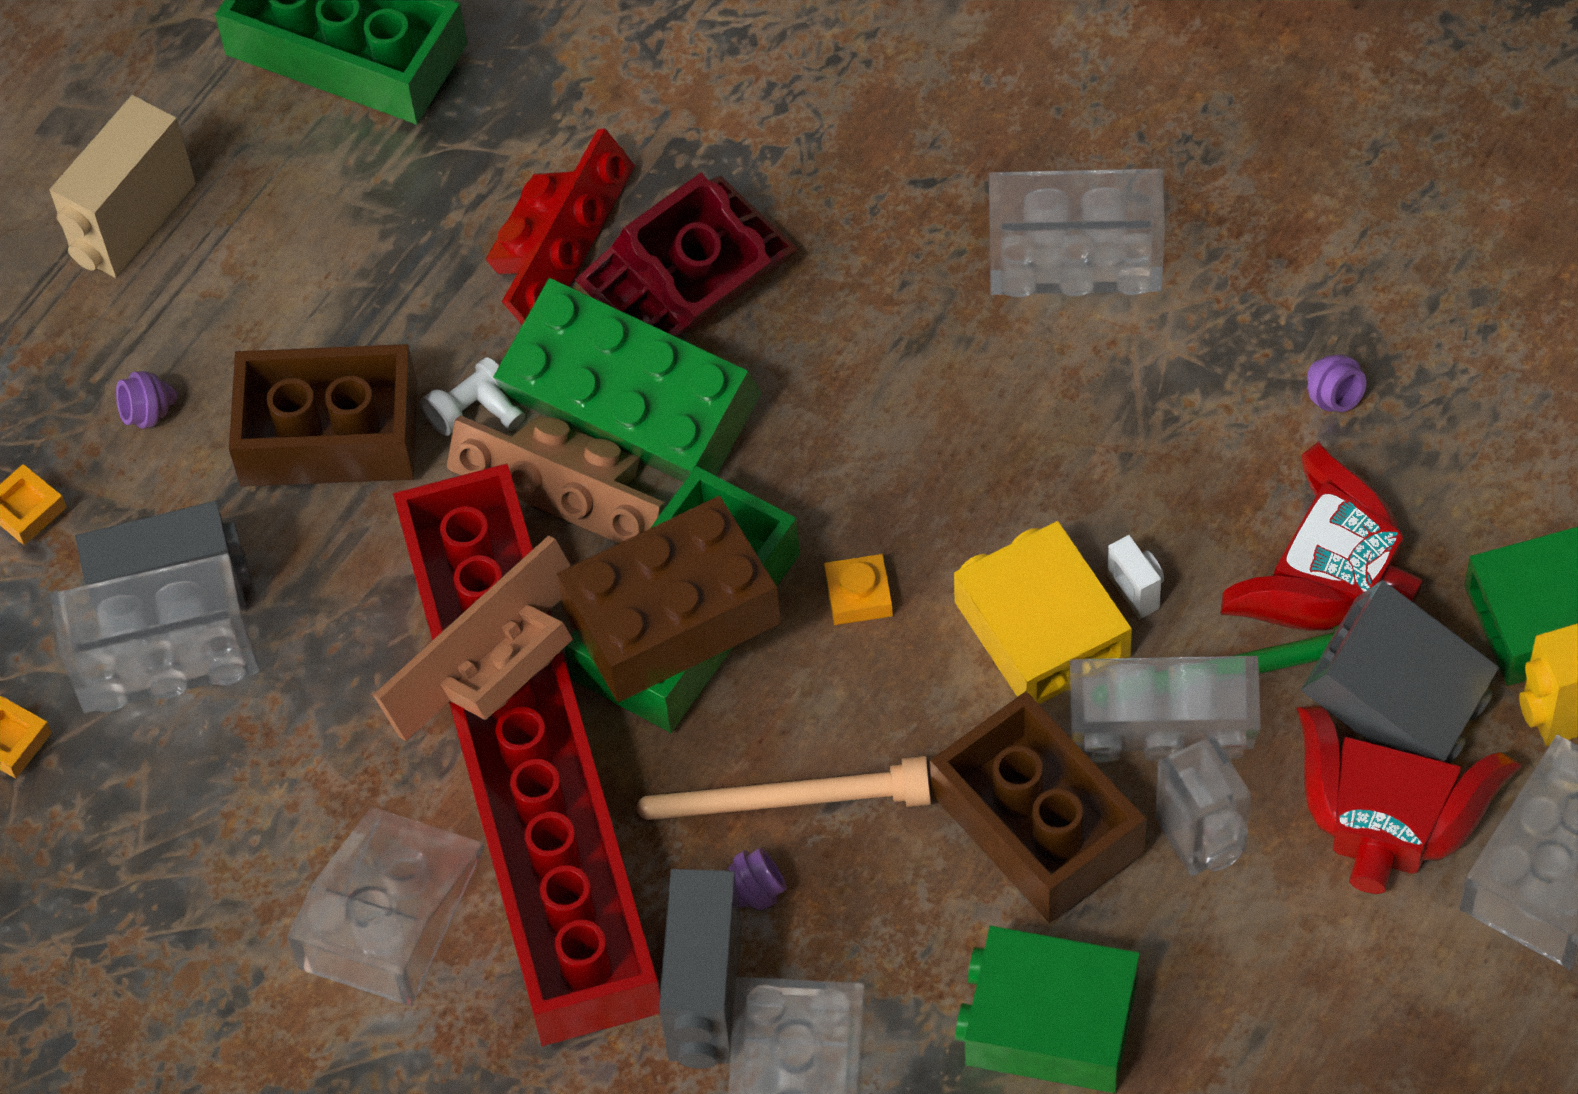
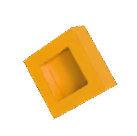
(27, 504)
(858, 589)
(20, 736)

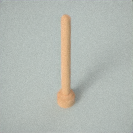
(904, 782)

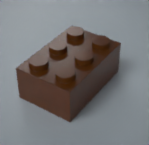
(323, 415)
(669, 598)
(1038, 806)

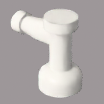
(443, 407)

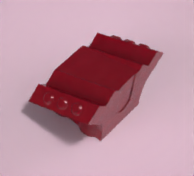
(687, 257)

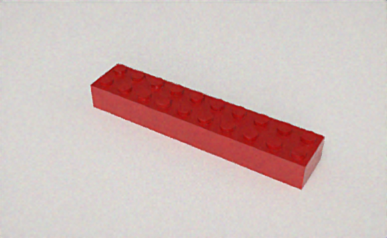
(533, 781)

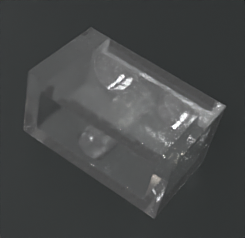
(1203, 806)

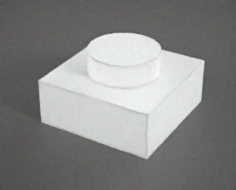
(1135, 576)

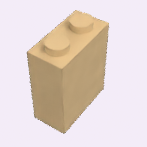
(123, 186)

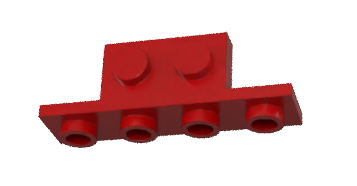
(558, 222)

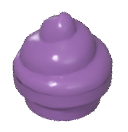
(1336, 383)
(144, 399)
(757, 879)

